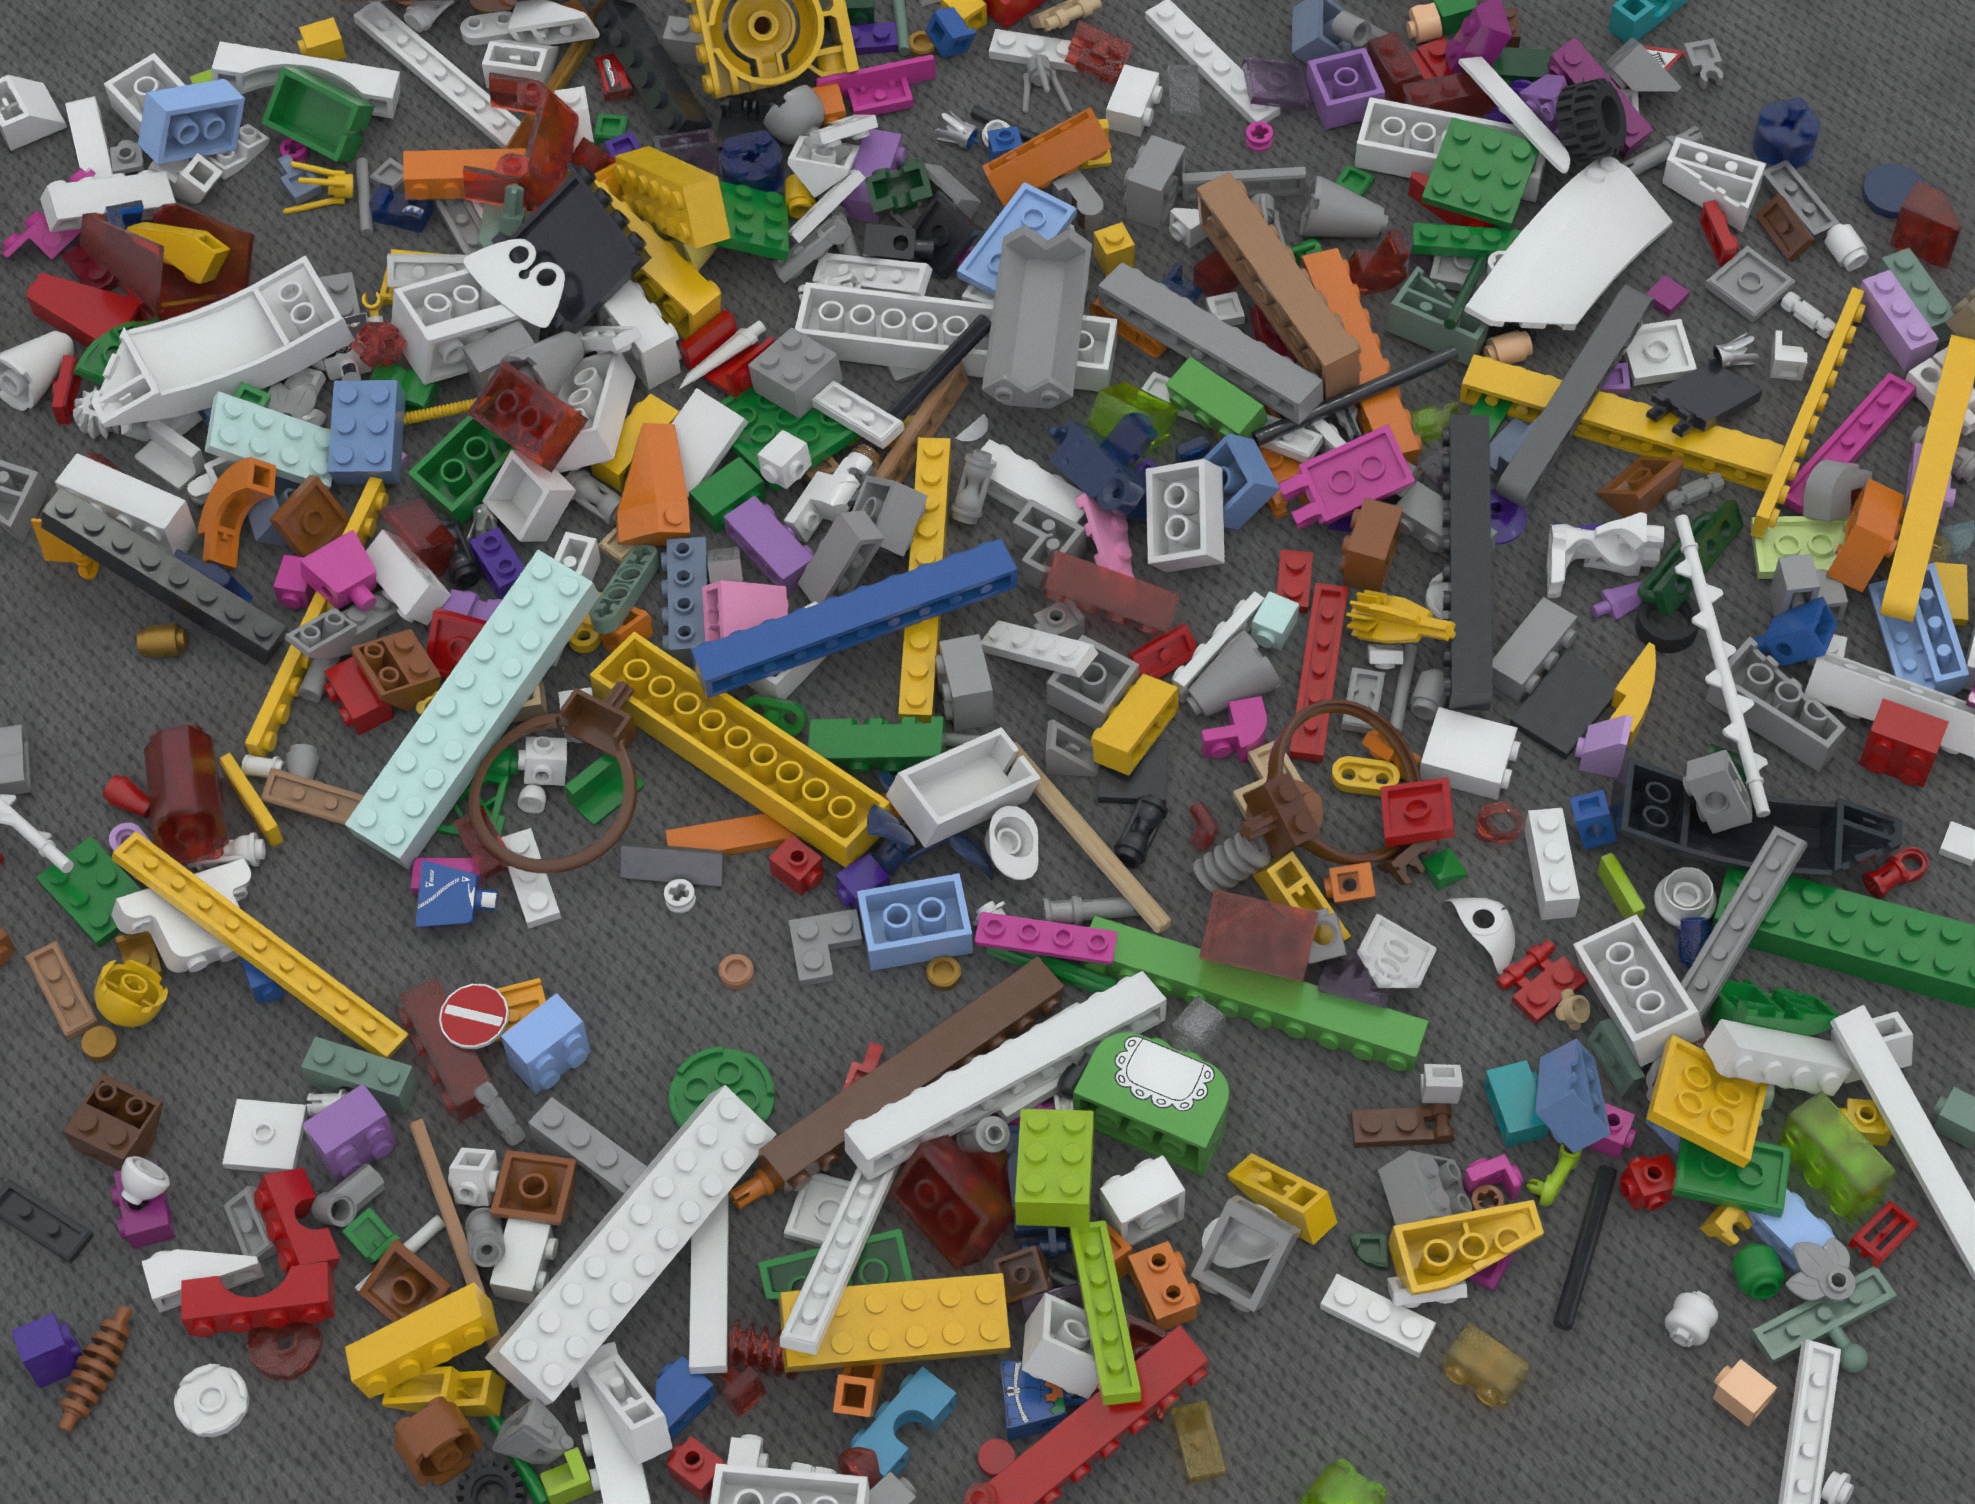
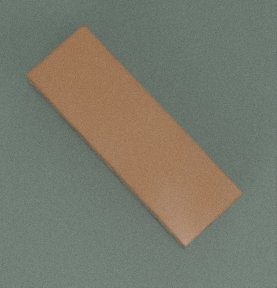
(309, 796)
(62, 990)

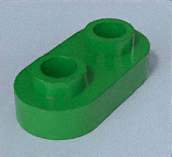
(776, 712)

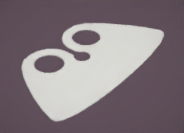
(501, 279)

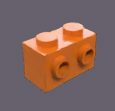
(1162, 1286)

